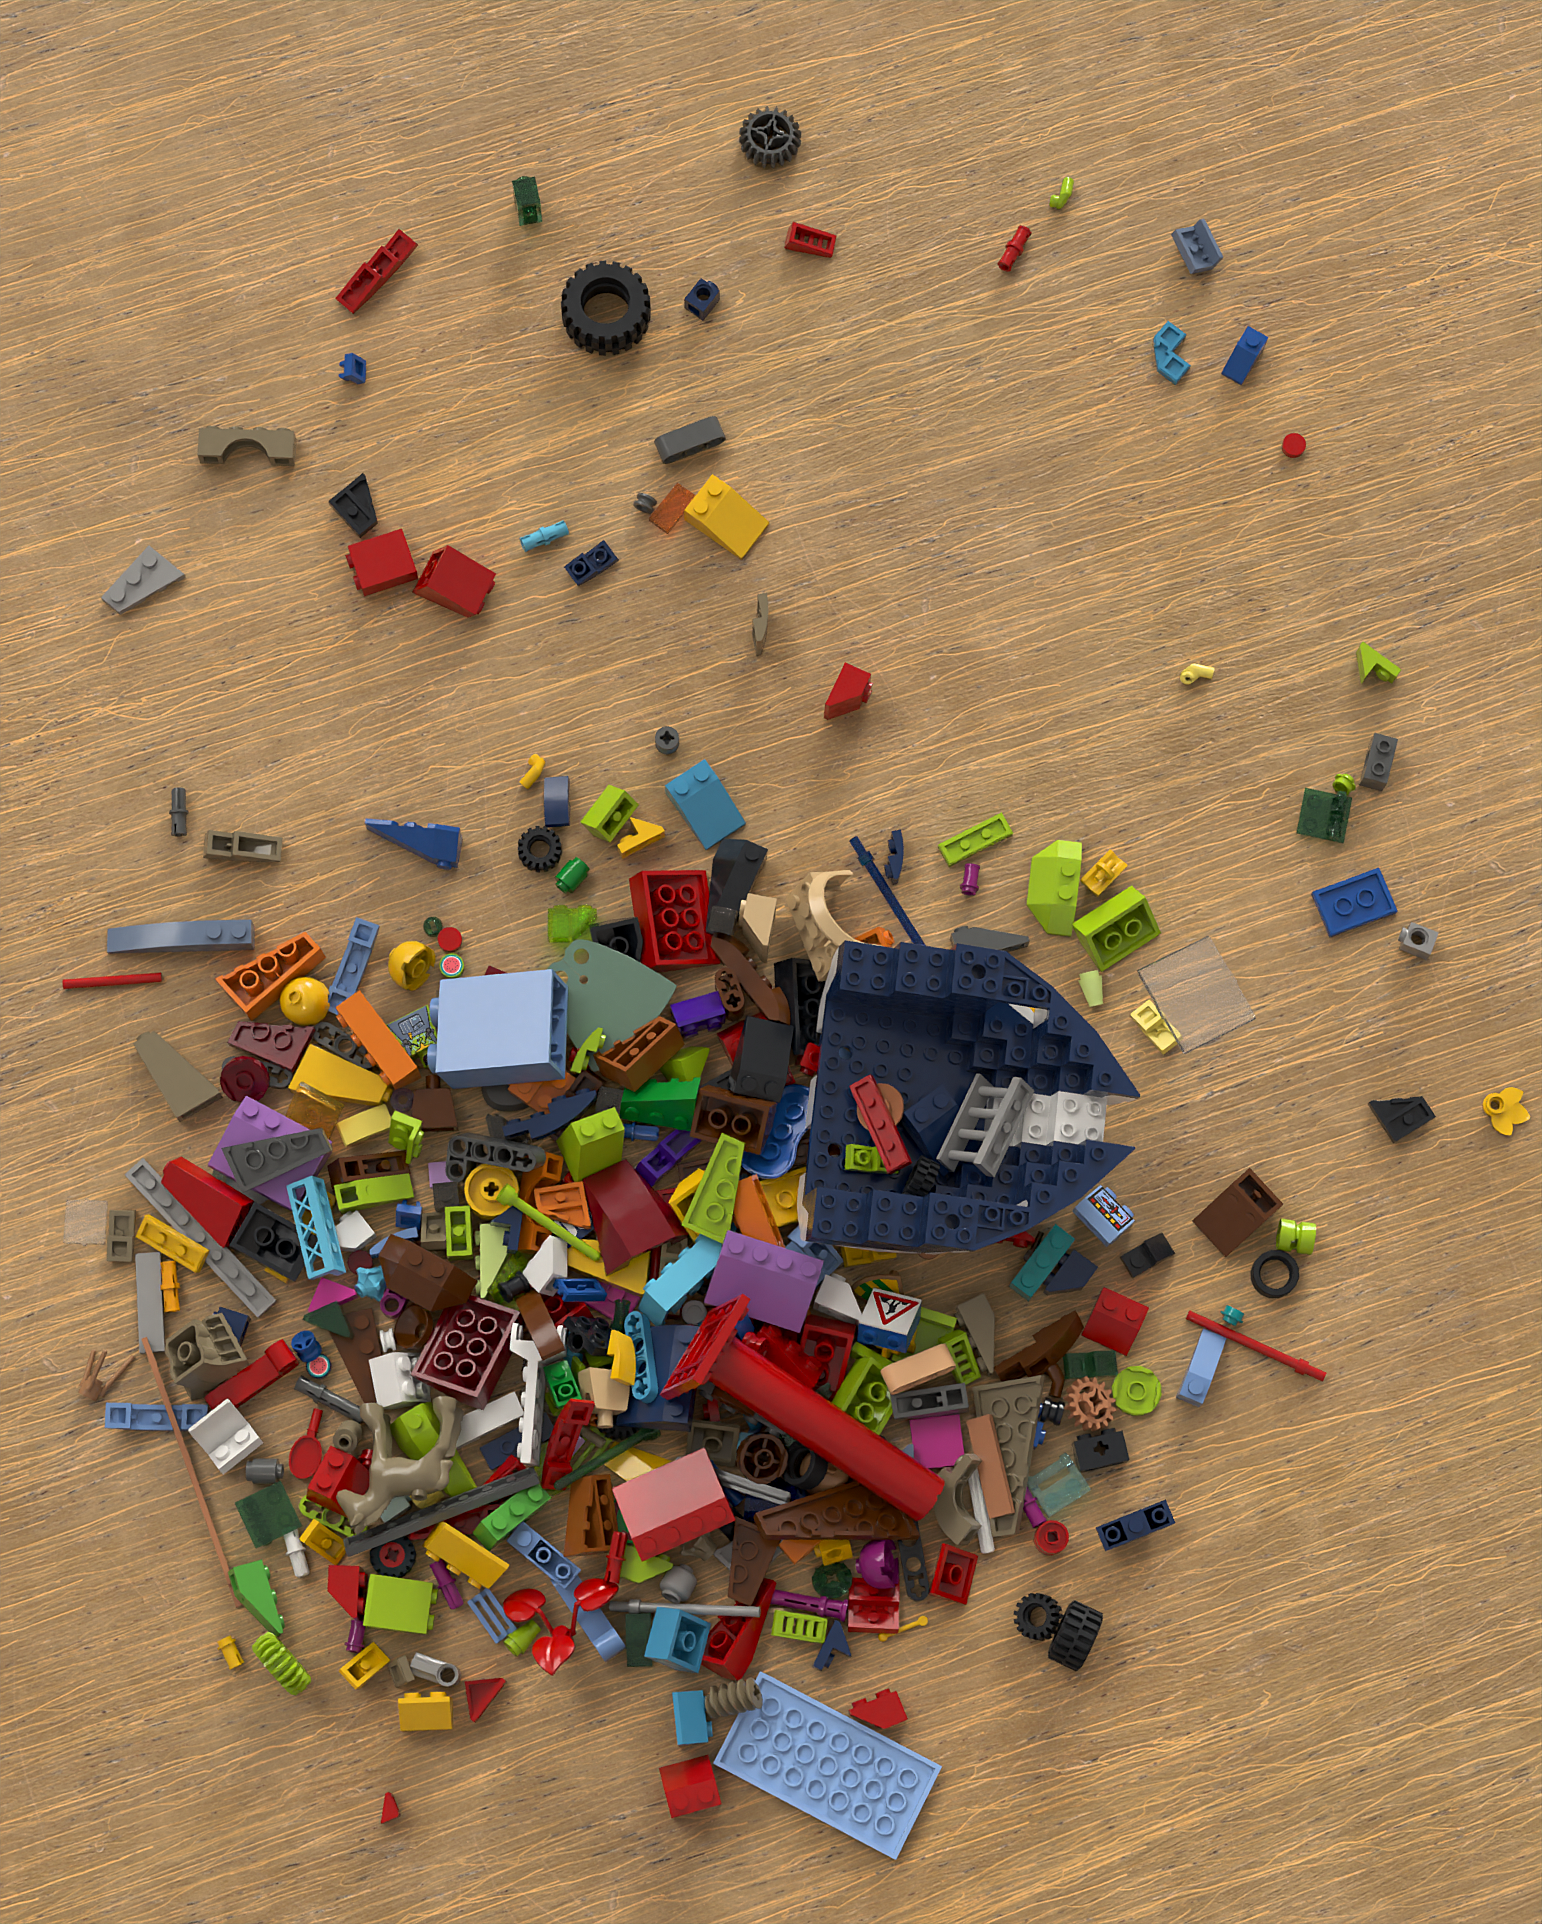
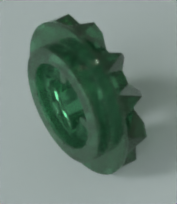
(834, 1588)

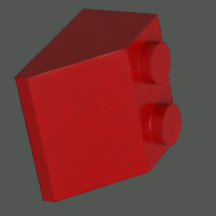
(848, 692)
(1115, 1321)
(334, 1474)

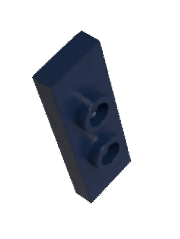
(501, 1448)

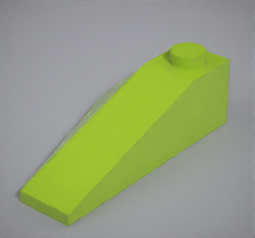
(417, 1435)

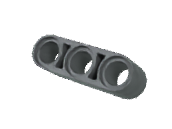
(689, 440)

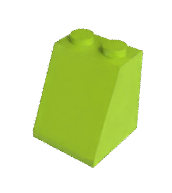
(592, 1143)
(400, 1605)

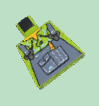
(415, 1033)

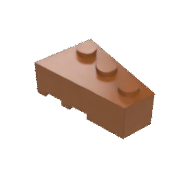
(641, 1055)
(590, 1517)

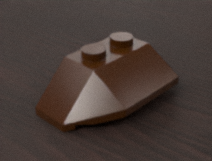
(423, 1276)

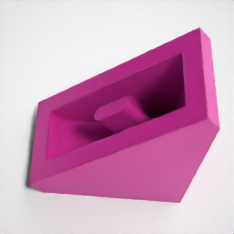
(329, 1292)

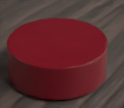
(359, 1259)

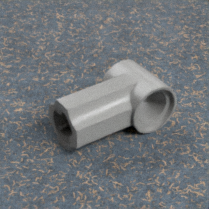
(433, 1669)

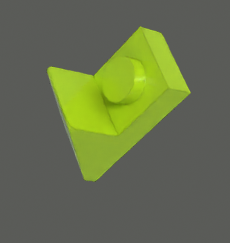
(1370, 660)

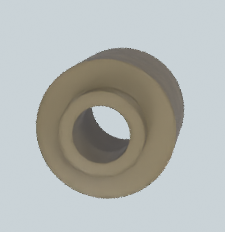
(347, 1436)

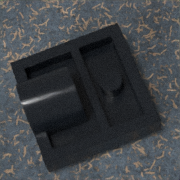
(588, 1335)

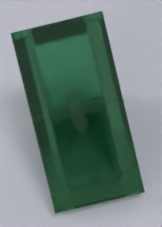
(331, 1318)

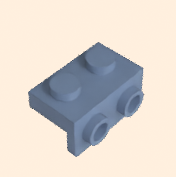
(1197, 247)

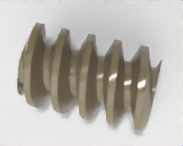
(733, 1698)

